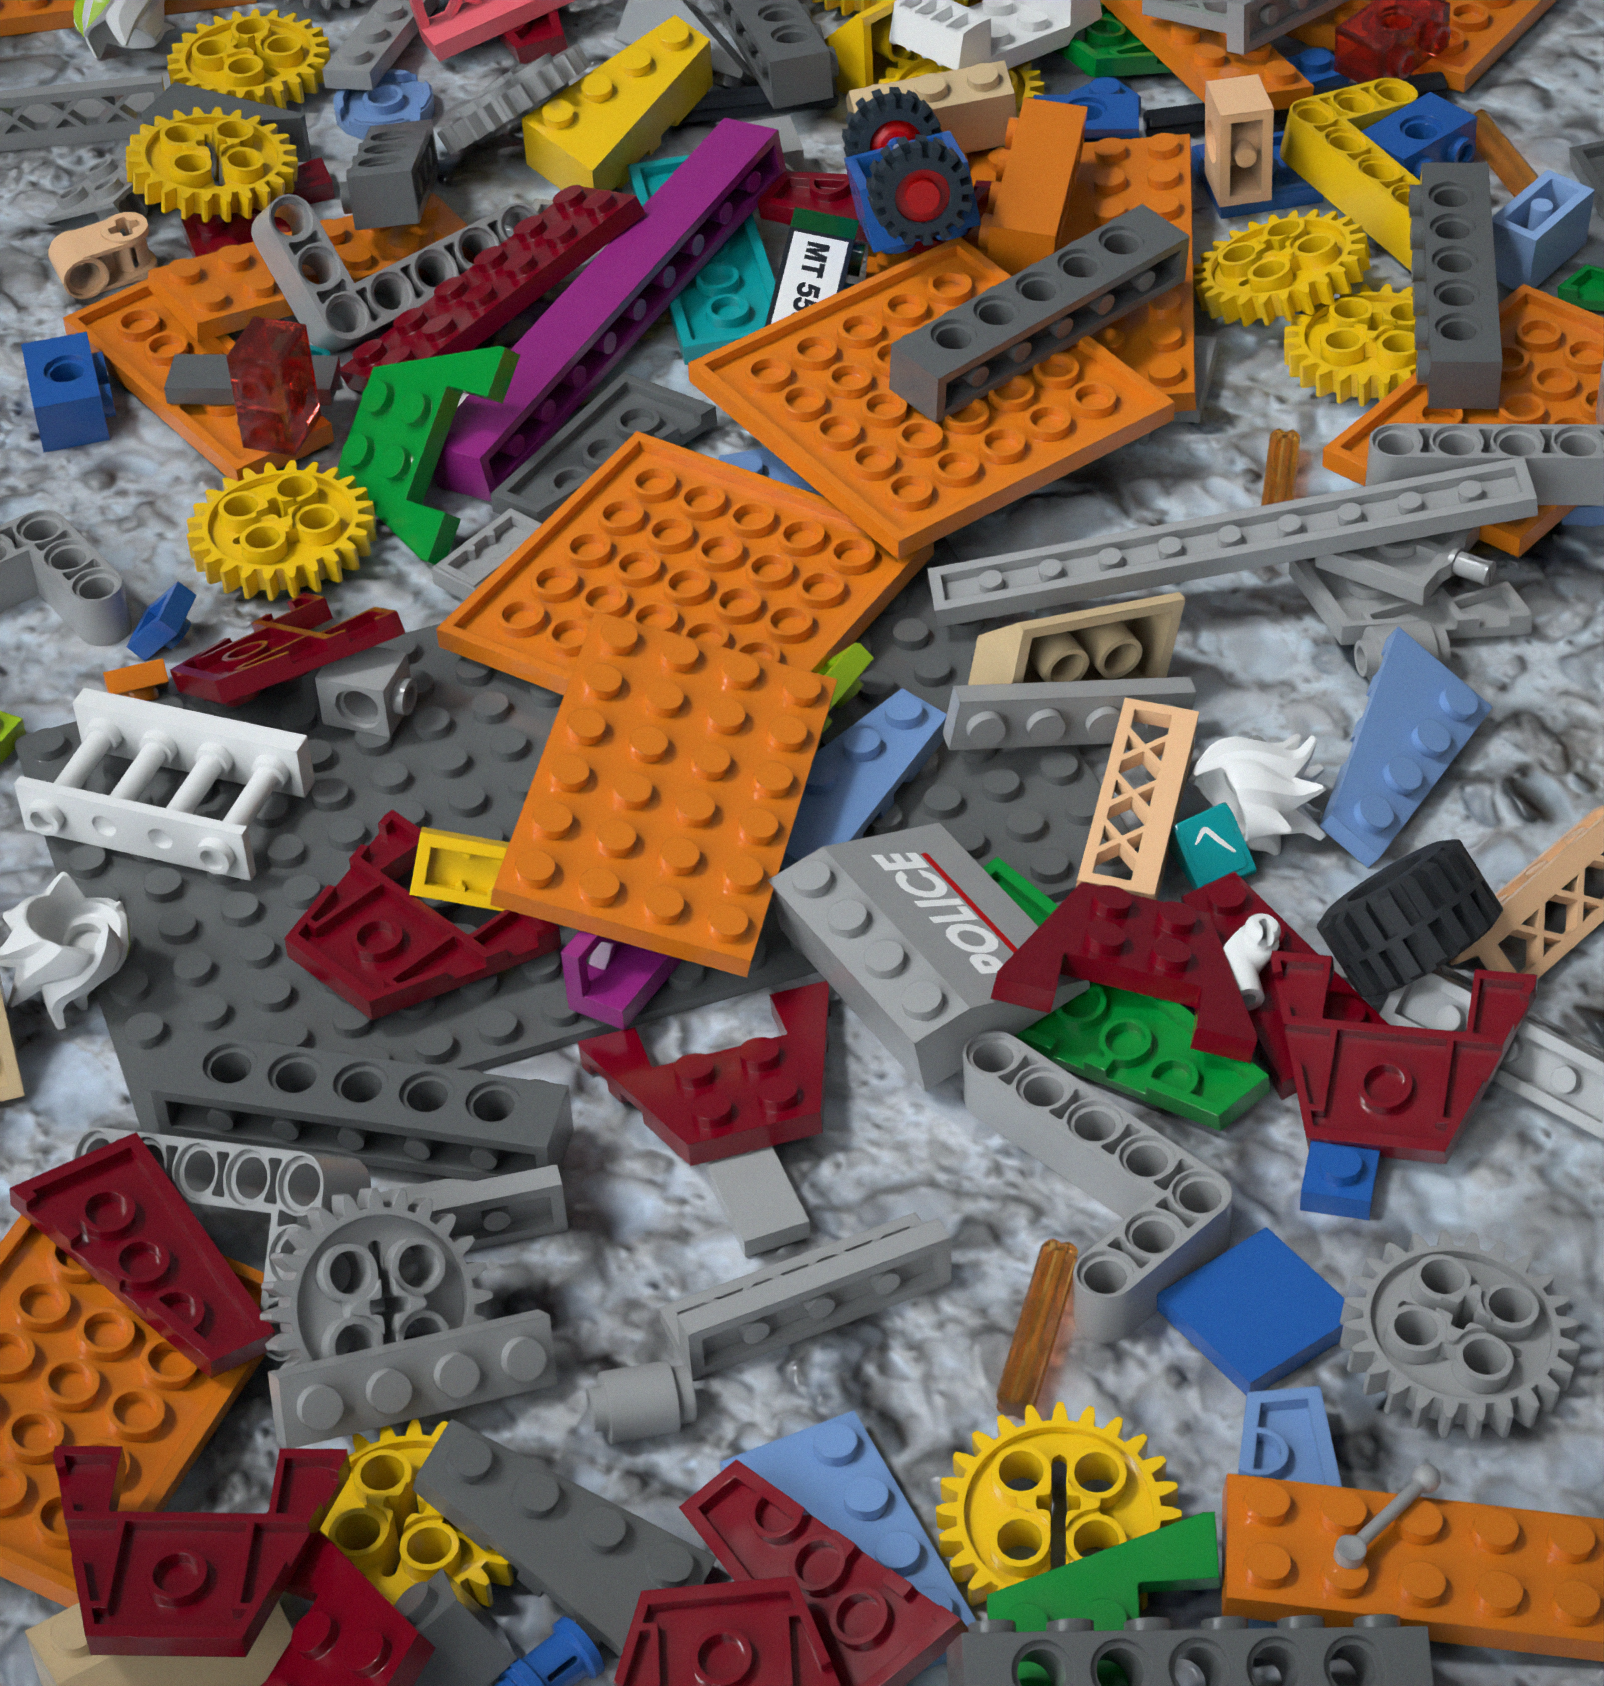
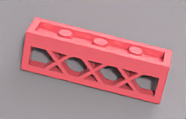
(475, 22)

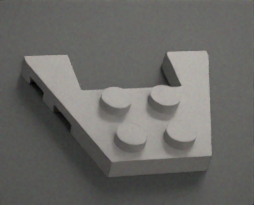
(1352, 607)

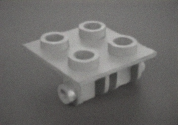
(102, 192)

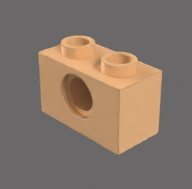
(1238, 140)

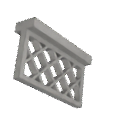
(1244, 21)

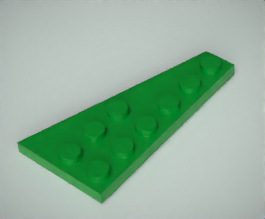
(1135, 1039)

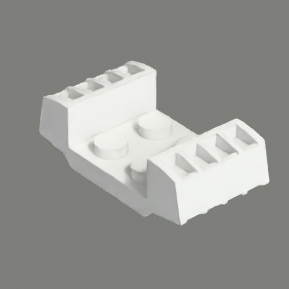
(988, 30)

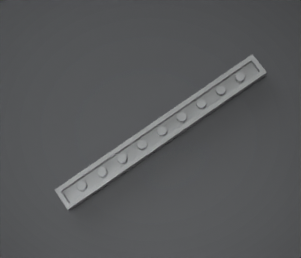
(1233, 541)

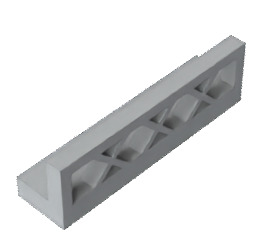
(75, 112)
(1541, 1063)
(495, 1208)
(808, 1294)

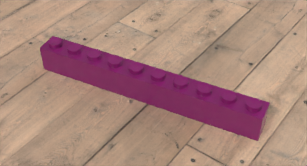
(611, 306)

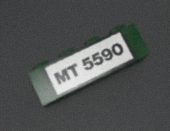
(815, 261)

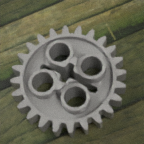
(512, 97)
(316, 1312)
(1459, 1335)

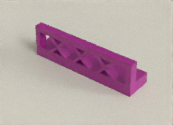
(616, 979)

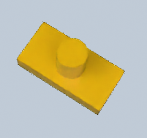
(457, 867)

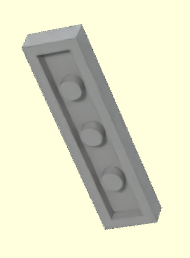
(374, 45)
(1055, 711)
(412, 1378)

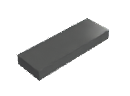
(208, 382)

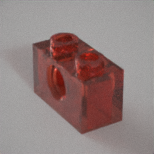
(1391, 38)
(274, 386)

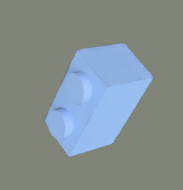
(1541, 229)

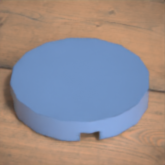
(394, 100)

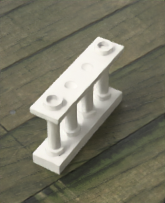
(174, 739)

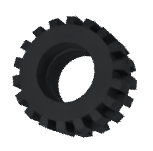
(1410, 918)

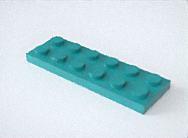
(729, 292)

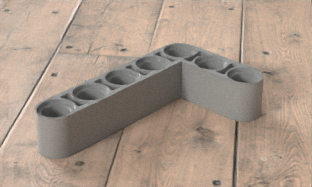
(352, 300)
(1560, 458)
(53, 560)
(253, 1180)
(1169, 1200)

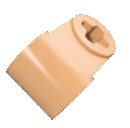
(101, 257)

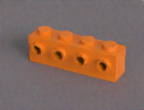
(1033, 184)

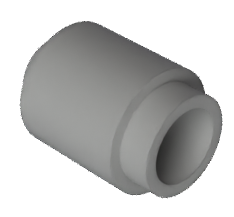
(1369, 649)
(641, 1401)

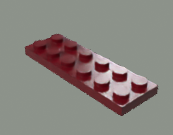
(501, 281)

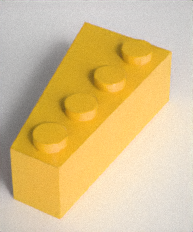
(619, 109)

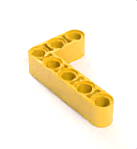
(1346, 166)

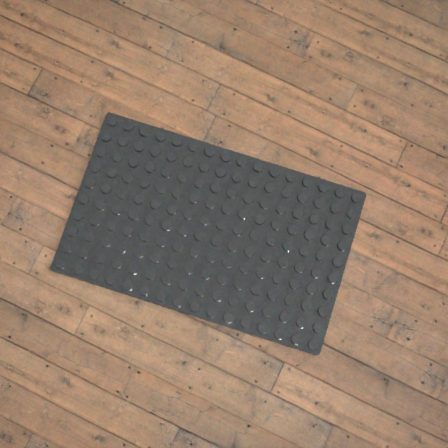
(462, 762)

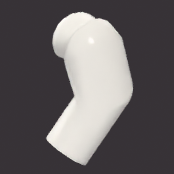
(1250, 952)

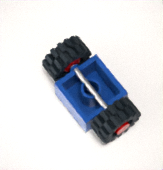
(906, 173)

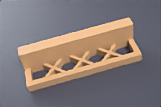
(1164, 793)
(1535, 885)

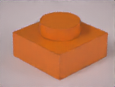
(138, 680)

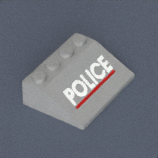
(911, 942)

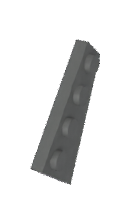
(594, 436)

